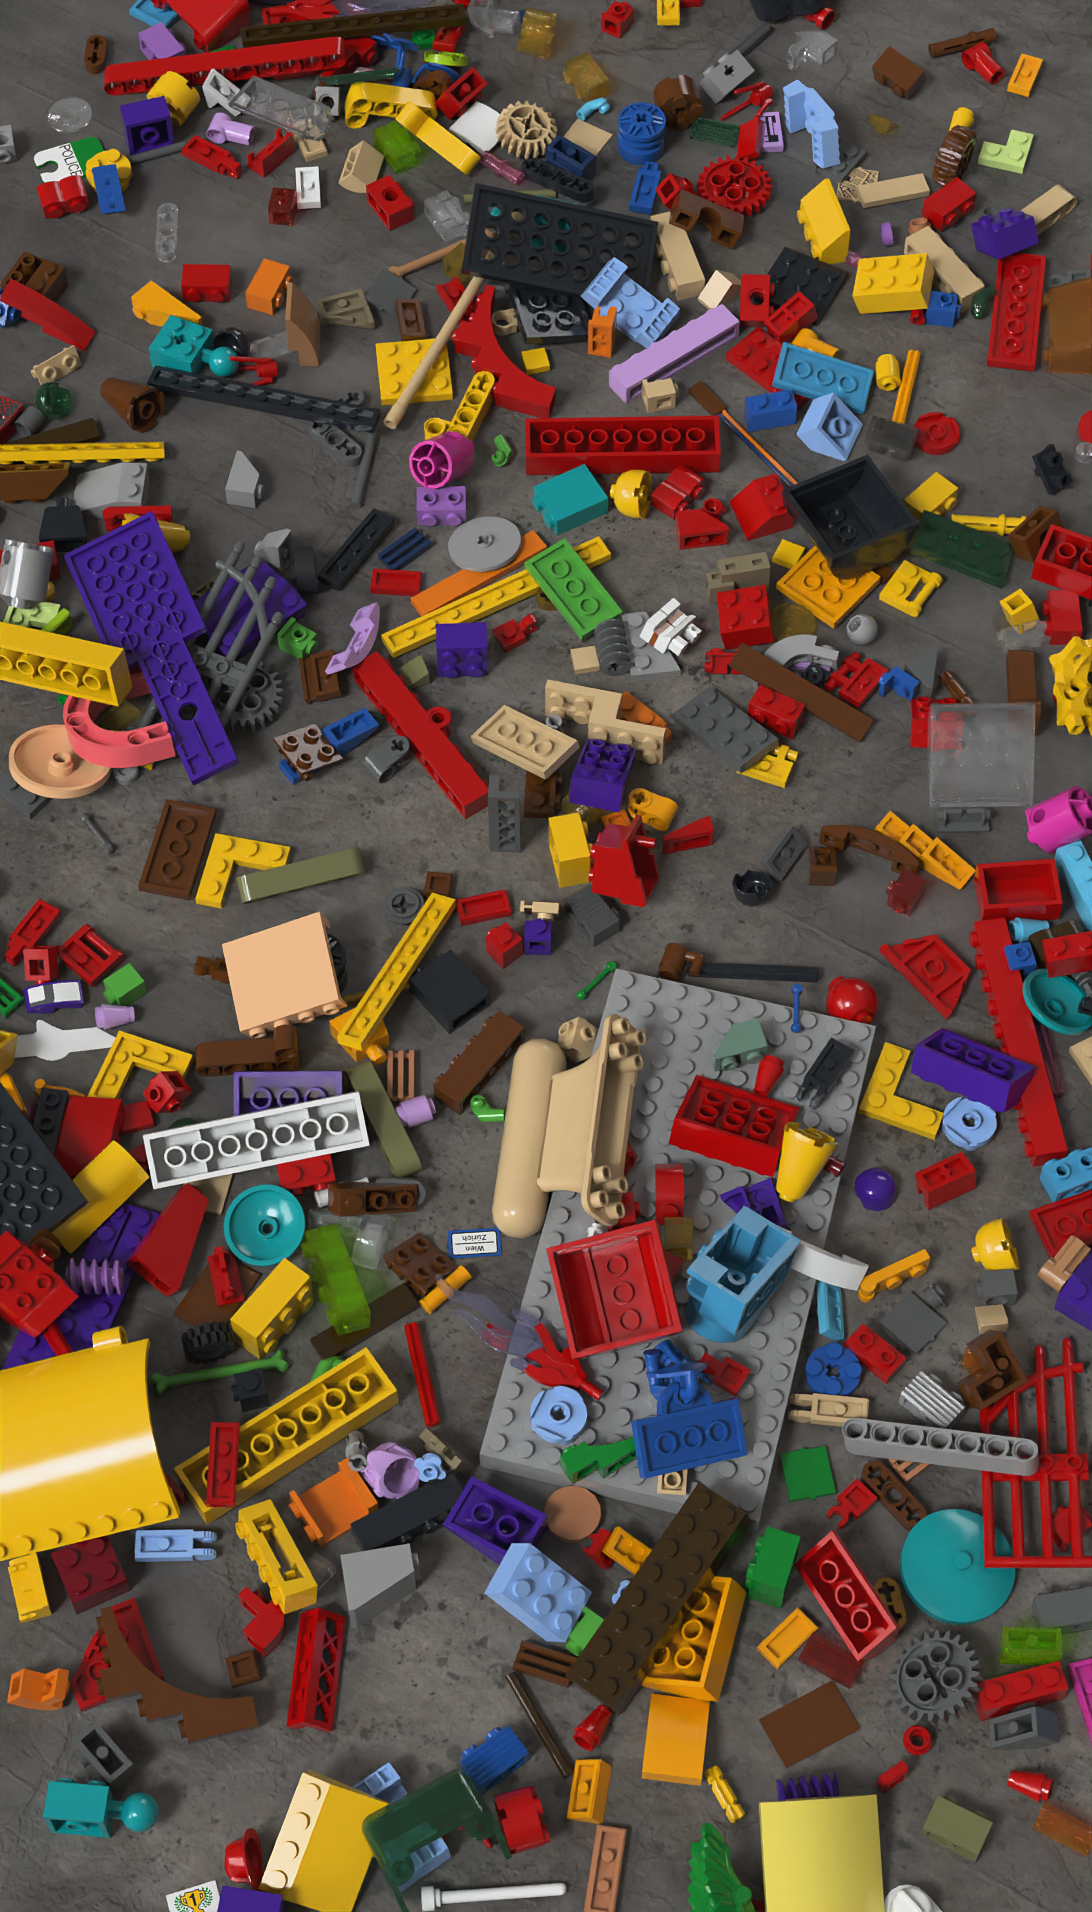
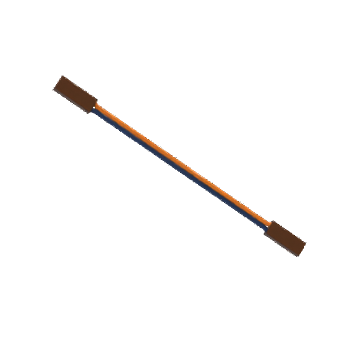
(715, 407)

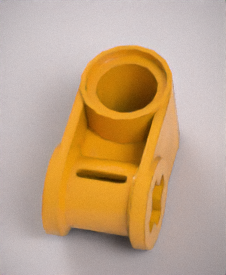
(654, 809)

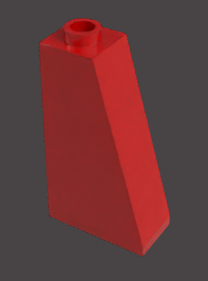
(168, 1244)

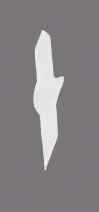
(54, 1044)

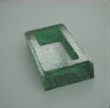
(714, 132)

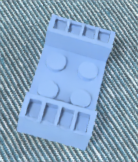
(808, 110)
(638, 312)
(387, 1786)

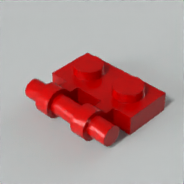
(861, 683)

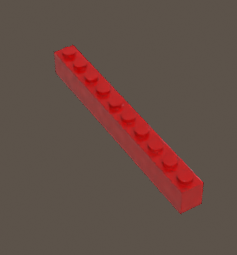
(1019, 1040)

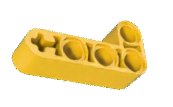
(384, 100)
(438, 138)
(470, 411)

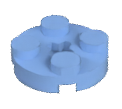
(962, 1135)
(551, 1401)

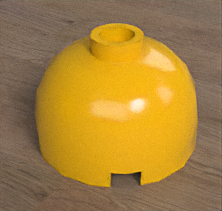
(631, 493)
(995, 1247)

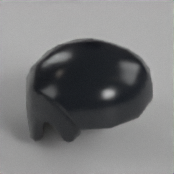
(234, 339)
(752, 888)

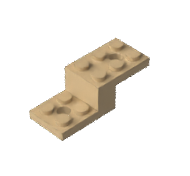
(603, 715)

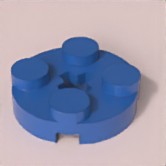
(837, 1357)

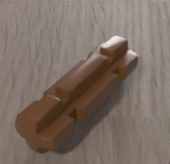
(955, 688)

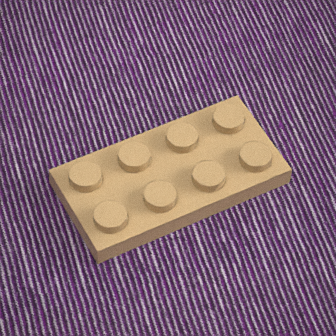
(525, 742)

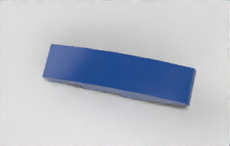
(342, 735)

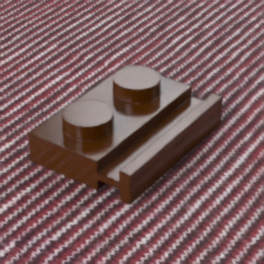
(315, 681)

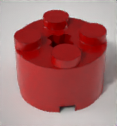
(521, 1819)

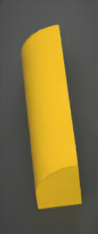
(106, 1185)

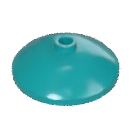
(1056, 1002)
(250, 1216)

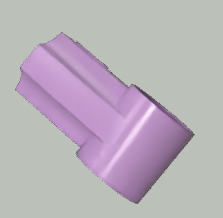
(223, 129)

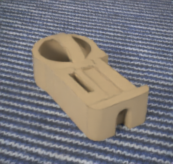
(507, 315)

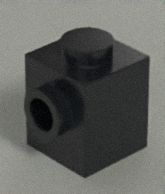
(250, 1390)

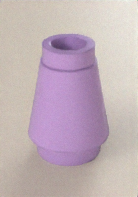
(111, 1016)

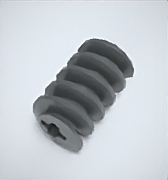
(612, 647)

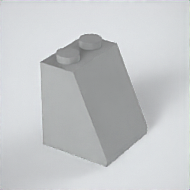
(378, 1580)

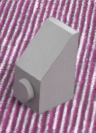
(243, 483)
(276, 550)

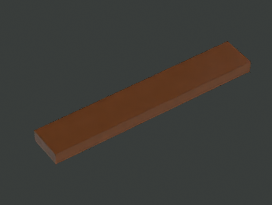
(817, 701)

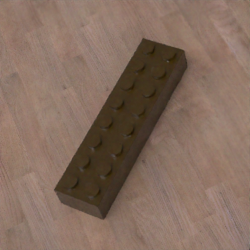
(658, 1598)

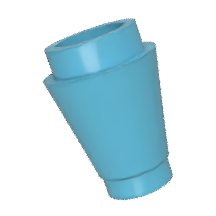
(1022, 928)

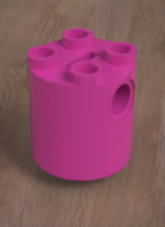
(441, 459)
(1060, 819)

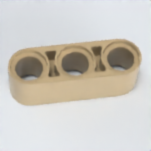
(1051, 207)

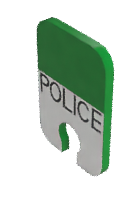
(69, 158)

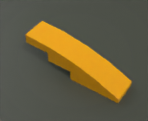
(932, 854)

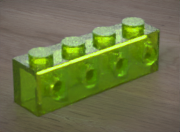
(336, 1279)

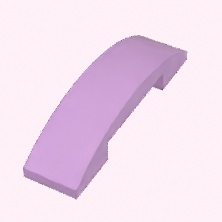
(366, 627)

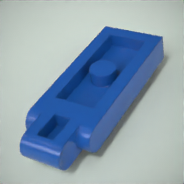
(645, 187)

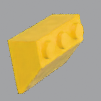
(824, 224)

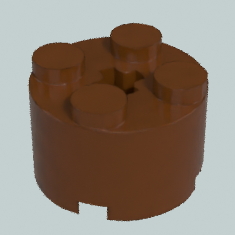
(678, 101)

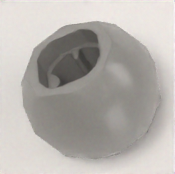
(862, 629)

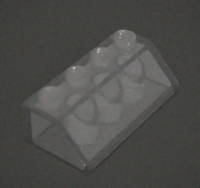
(283, 109)

